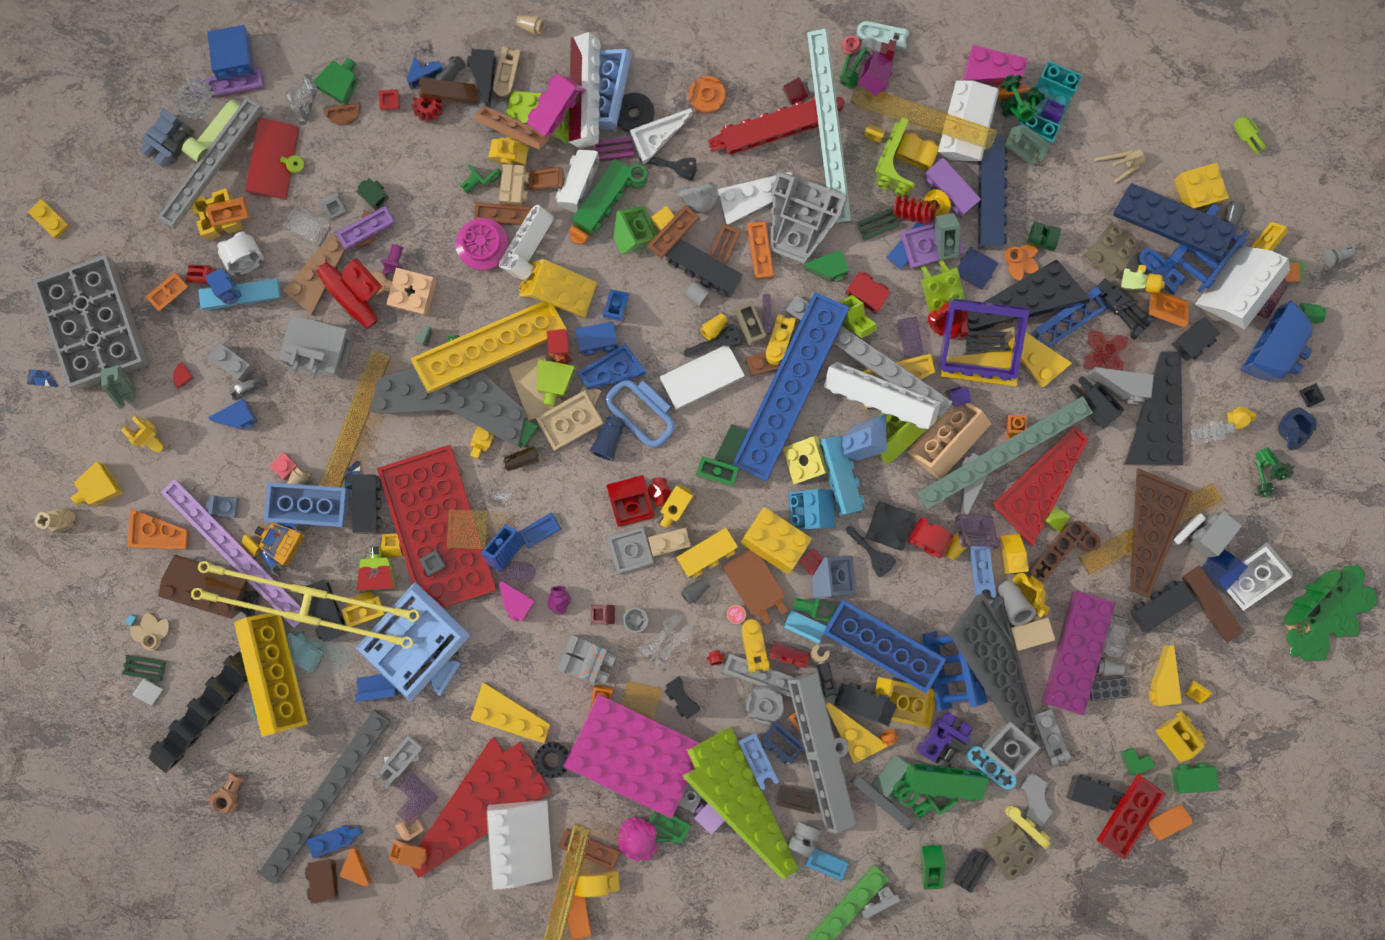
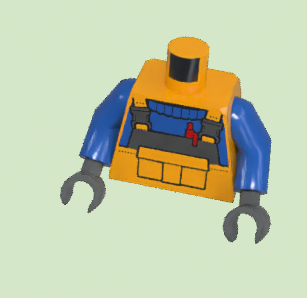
(280, 543)

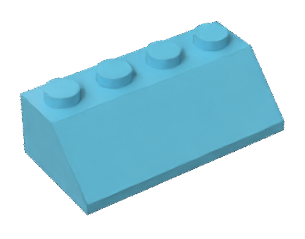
(841, 477)

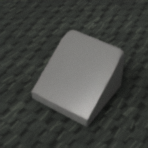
(333, 205)

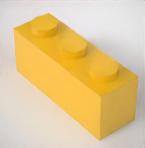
(707, 553)

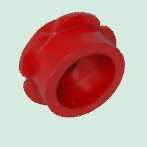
(715, 658)

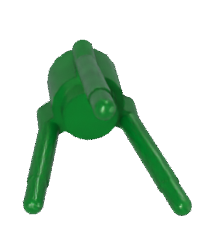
(849, 78)

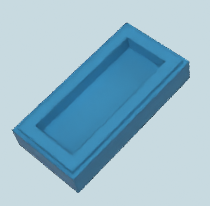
(827, 864)

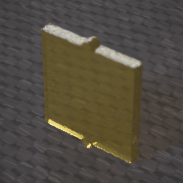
(641, 699)

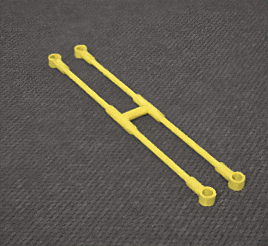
(308, 593)

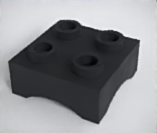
(890, 526)
(685, 706)

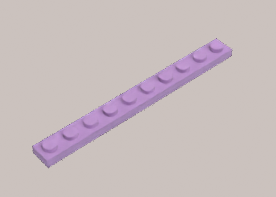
(229, 547)

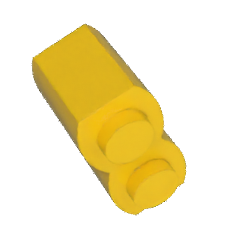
(917, 151)

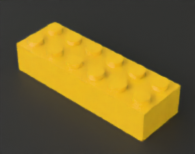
(270, 673)

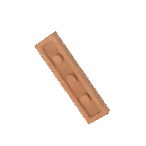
(510, 127)

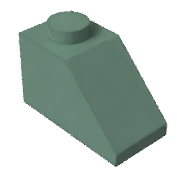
(947, 236)

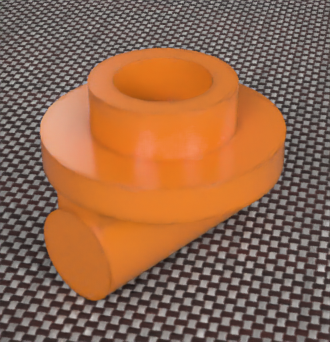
(577, 235)

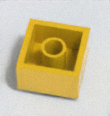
(1201, 187)

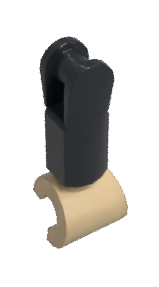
(824, 671)

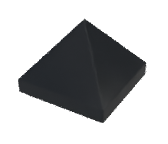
(1312, 395)

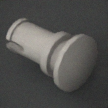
(1335, 255)

